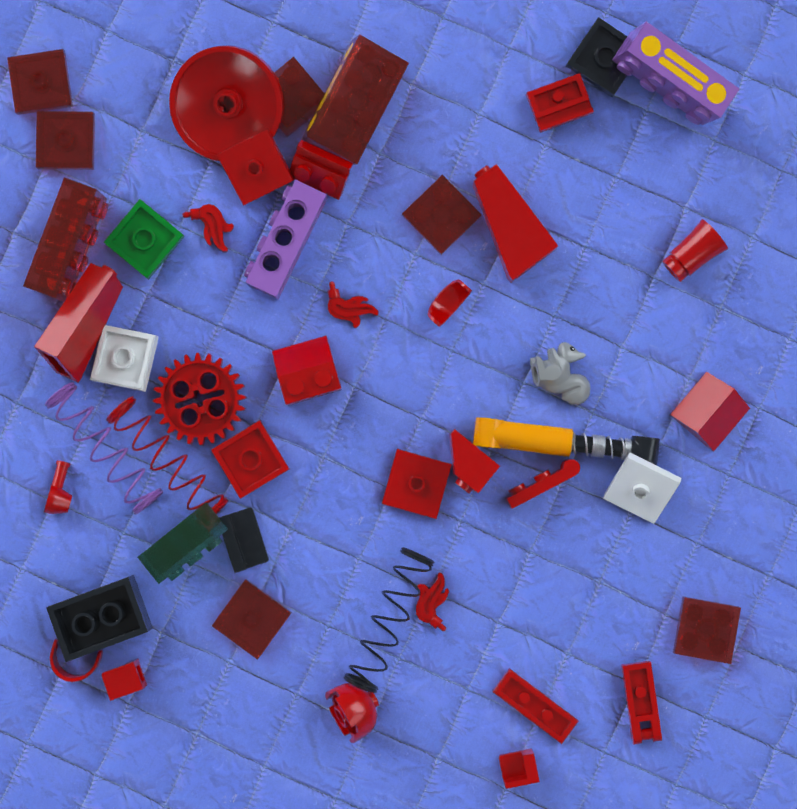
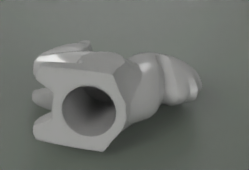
(556, 377)

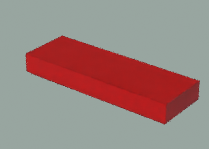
(535, 706)

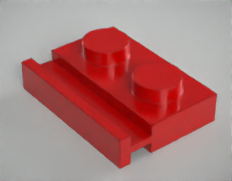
(559, 102)
(320, 169)

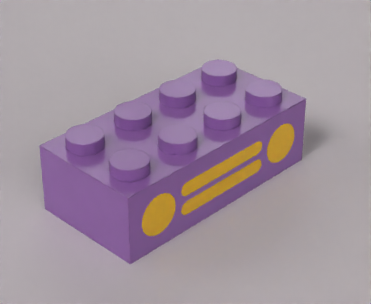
(674, 74)

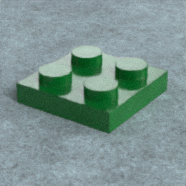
(144, 239)

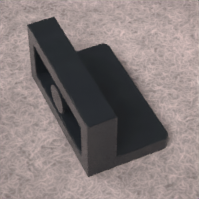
(244, 540)

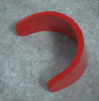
(448, 301)
(62, 674)

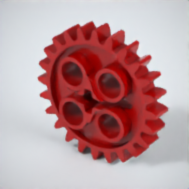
(207, 424)

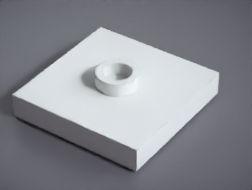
(124, 358)
(642, 488)

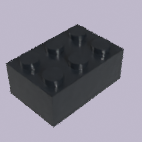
(99, 618)

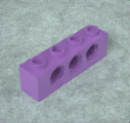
(273, 282)

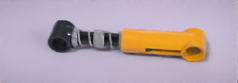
(559, 440)

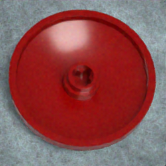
(224, 99)

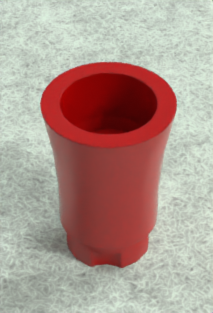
(694, 251)

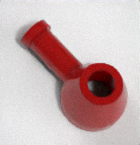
(58, 499)

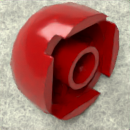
(353, 710)

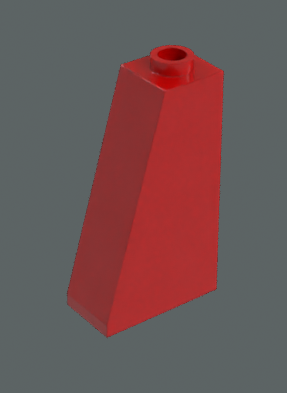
(512, 224)
(79, 322)

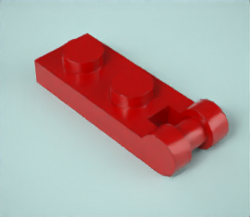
(544, 482)
(641, 701)

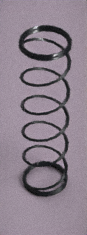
(362, 682)

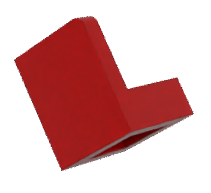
(124, 679)
(518, 768)

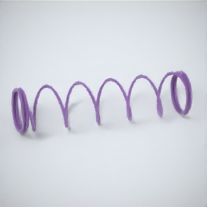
(63, 395)

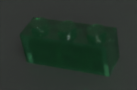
(183, 544)

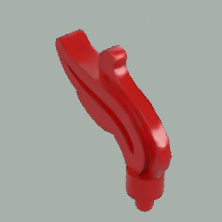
(214, 224)
(350, 308)
(430, 600)

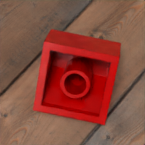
(306, 370)
(470, 464)

